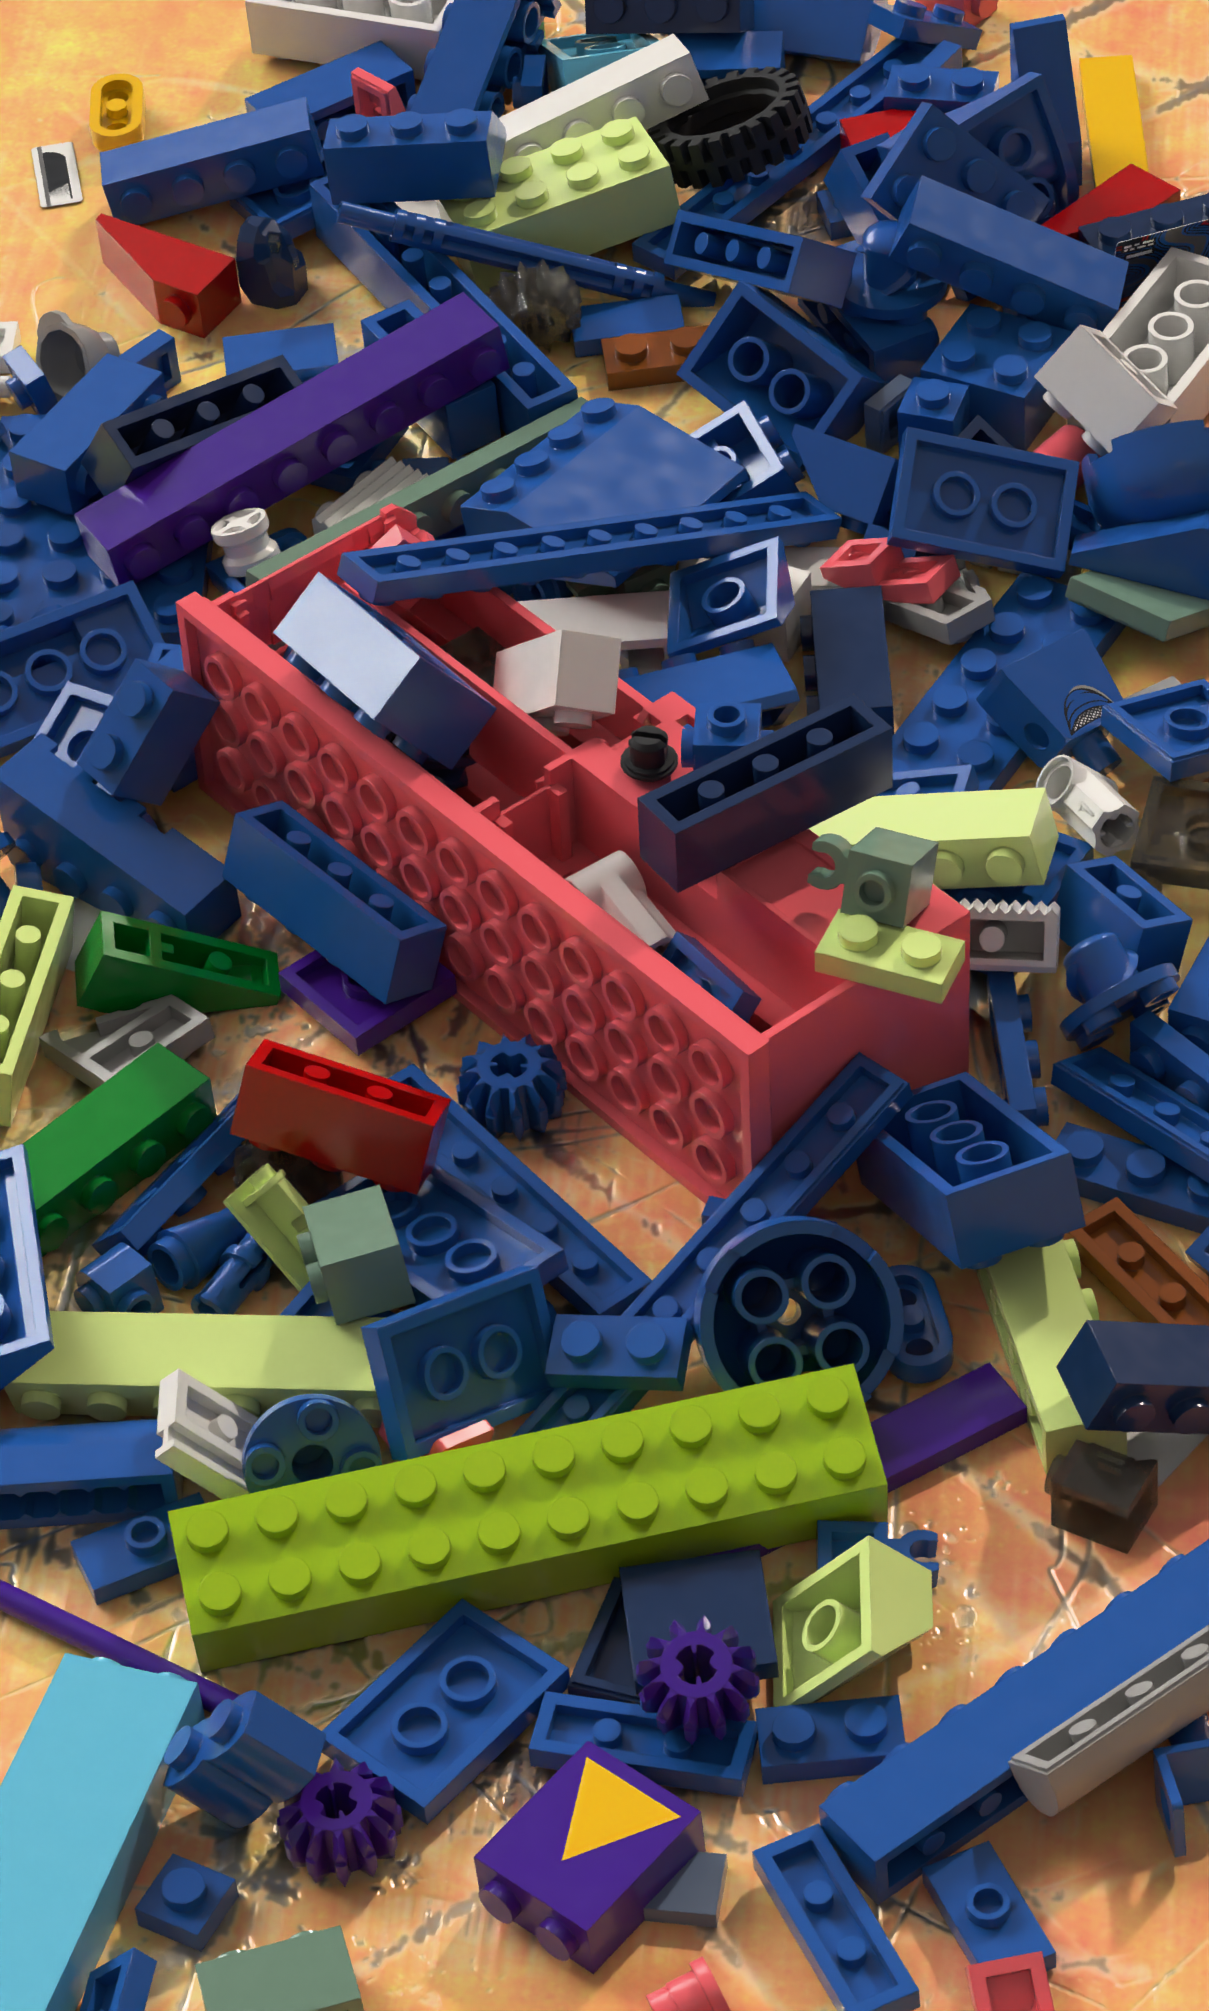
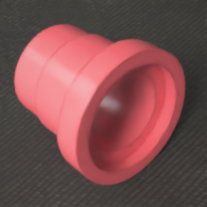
(690, 1992)

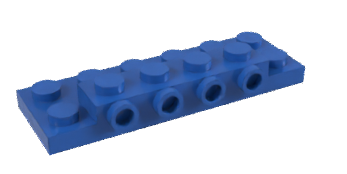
(76, 643)

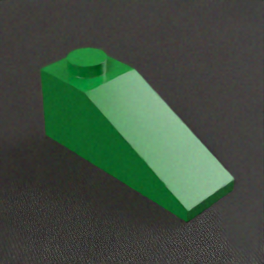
(141, 961)

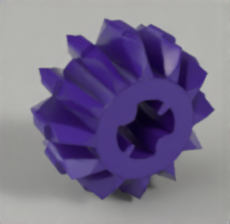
(694, 1656)
(341, 1823)

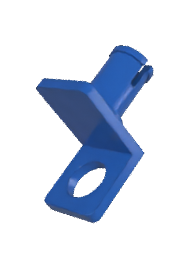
(1182, 1778)

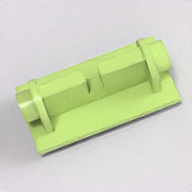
(273, 1217)

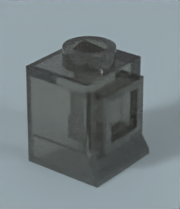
(1102, 1494)

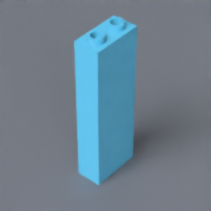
(81, 1821)

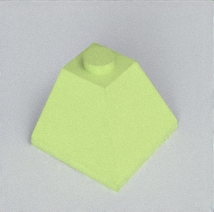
(847, 1620)

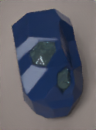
(269, 264)

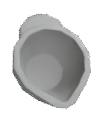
(69, 350)

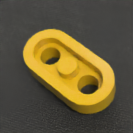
(117, 111)

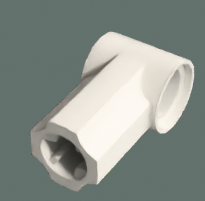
(1090, 804)
(621, 892)

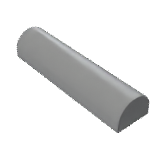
(1116, 1728)

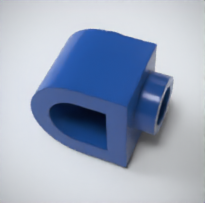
(118, 1283)

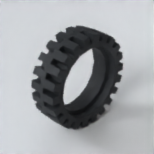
(768, 119)

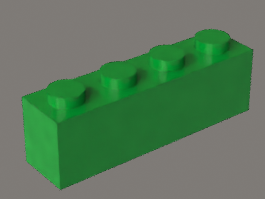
(115, 1140)

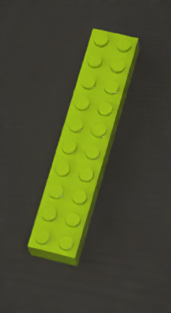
(525, 1516)

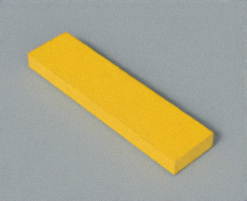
(1112, 115)

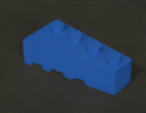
(480, 54)

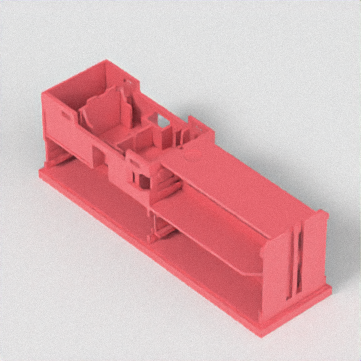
(524, 943)

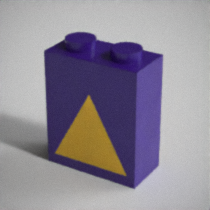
(587, 1856)

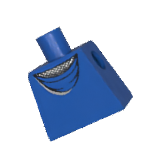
(1055, 703)

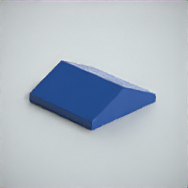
(729, 598)

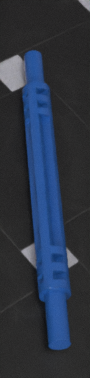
(507, 252)

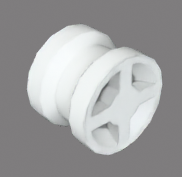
(244, 540)

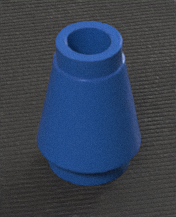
(193, 1249)

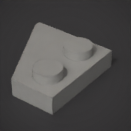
(953, 616)
(126, 1036)

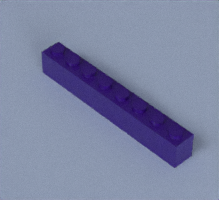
(293, 439)

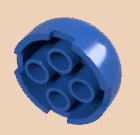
(1150, 475)
(842, 1296)

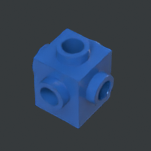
(719, 731)

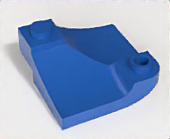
(1026, 134)

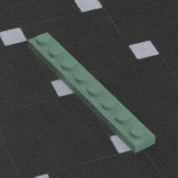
(438, 496)

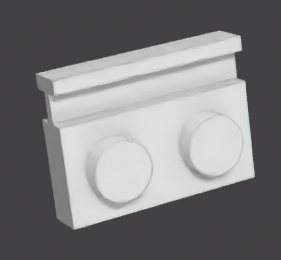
(202, 1434)

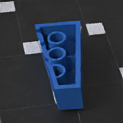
(107, 847)

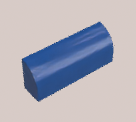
(820, 27)
(82, 1474)

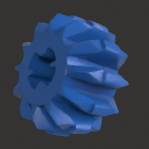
(512, 1086)

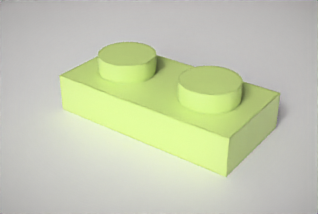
(890, 956)

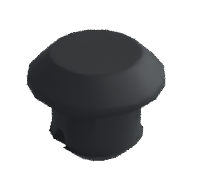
(649, 755)

